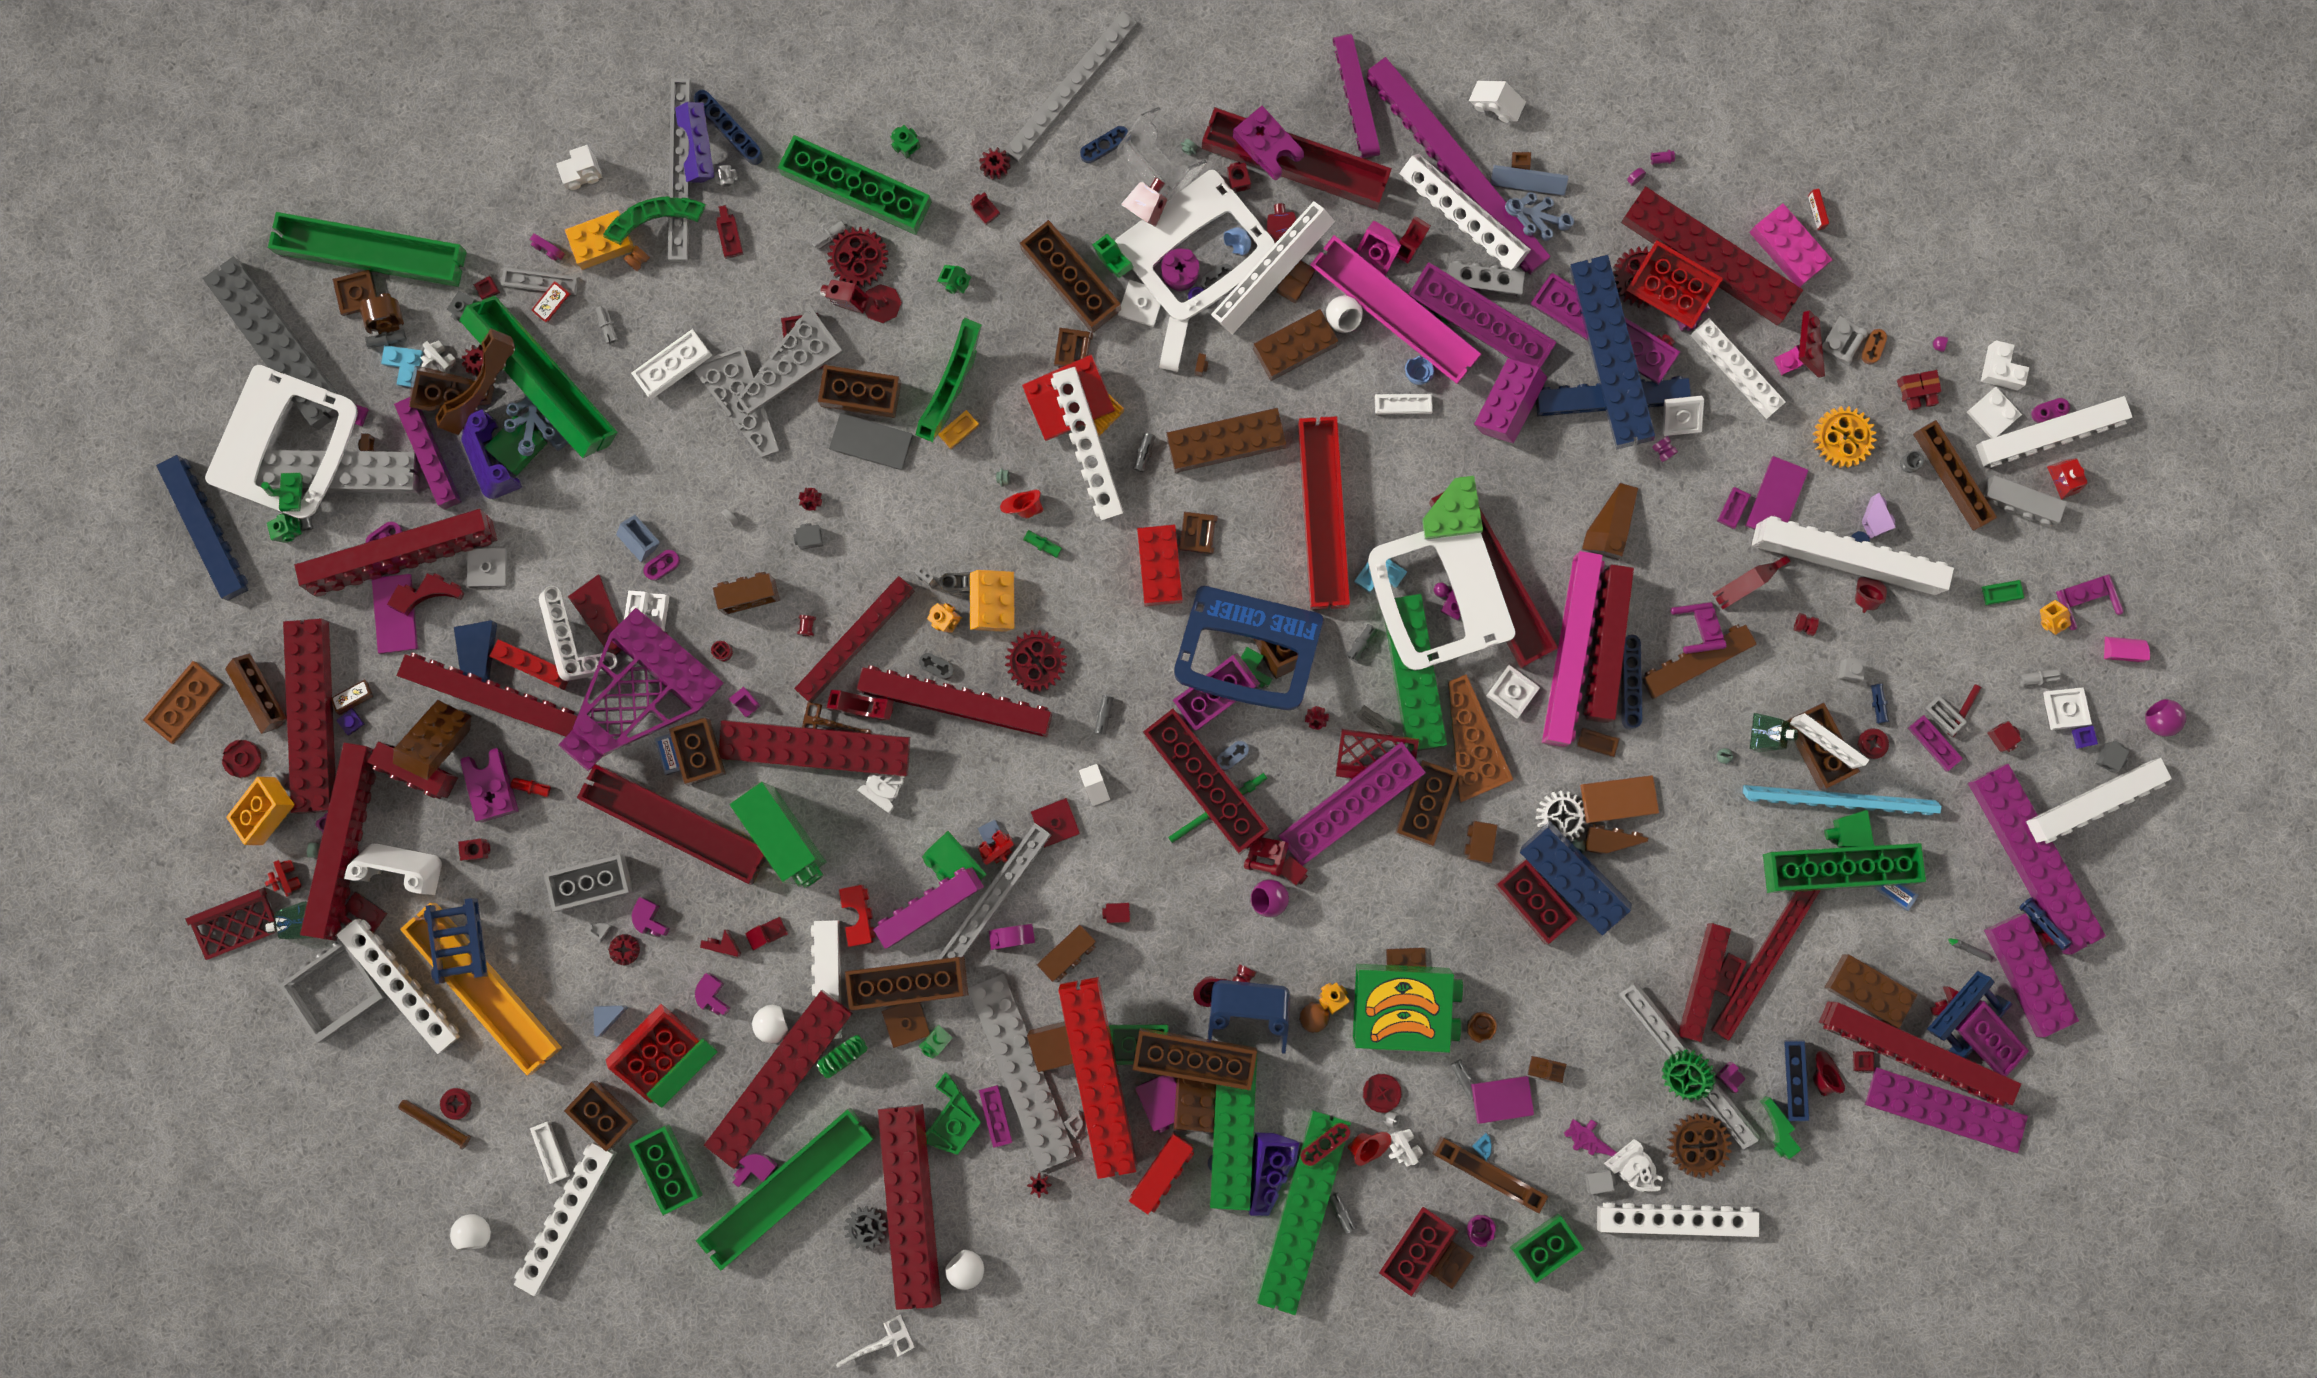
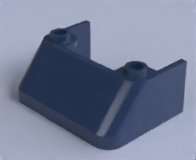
(1250, 1001)

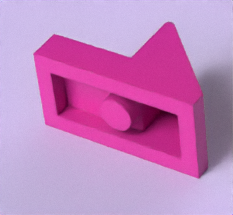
(1788, 361)

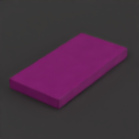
(1777, 492)
(393, 629)
(1992, 1039)

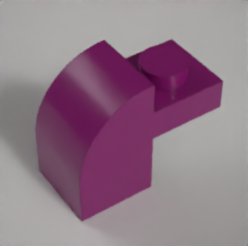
(643, 916)
(1011, 936)
(705, 994)
(755, 1163)

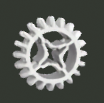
(1562, 808)

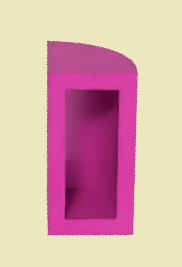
(2126, 649)

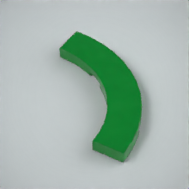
(650, 210)

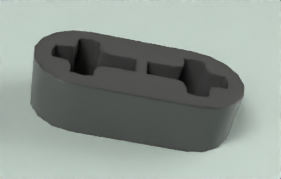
(1214, 274)
(939, 662)

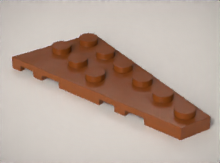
(1475, 747)

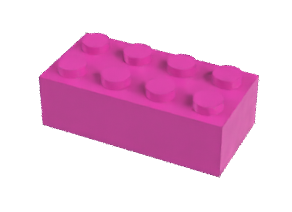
(1790, 245)

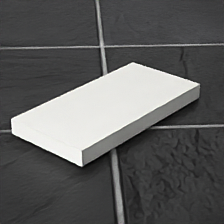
(671, 364)
(1829, 741)

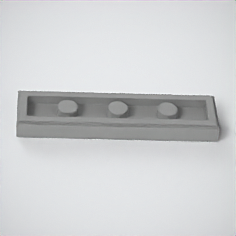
(537, 280)

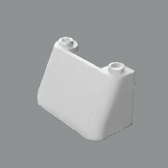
(420, 869)

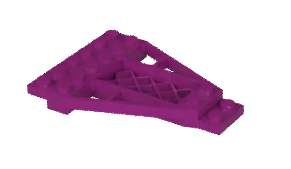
(665, 662)

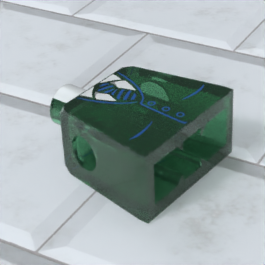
(1770, 733)
(289, 922)

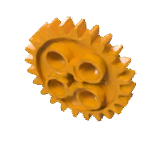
(1853, 423)

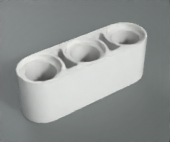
(1173, 344)

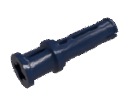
(2037, 918)

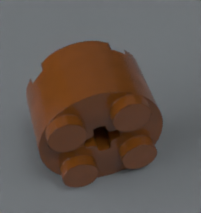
(381, 314)

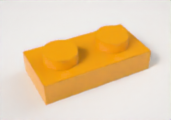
(958, 429)

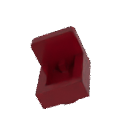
(984, 208)

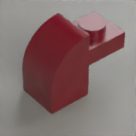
(1412, 239)

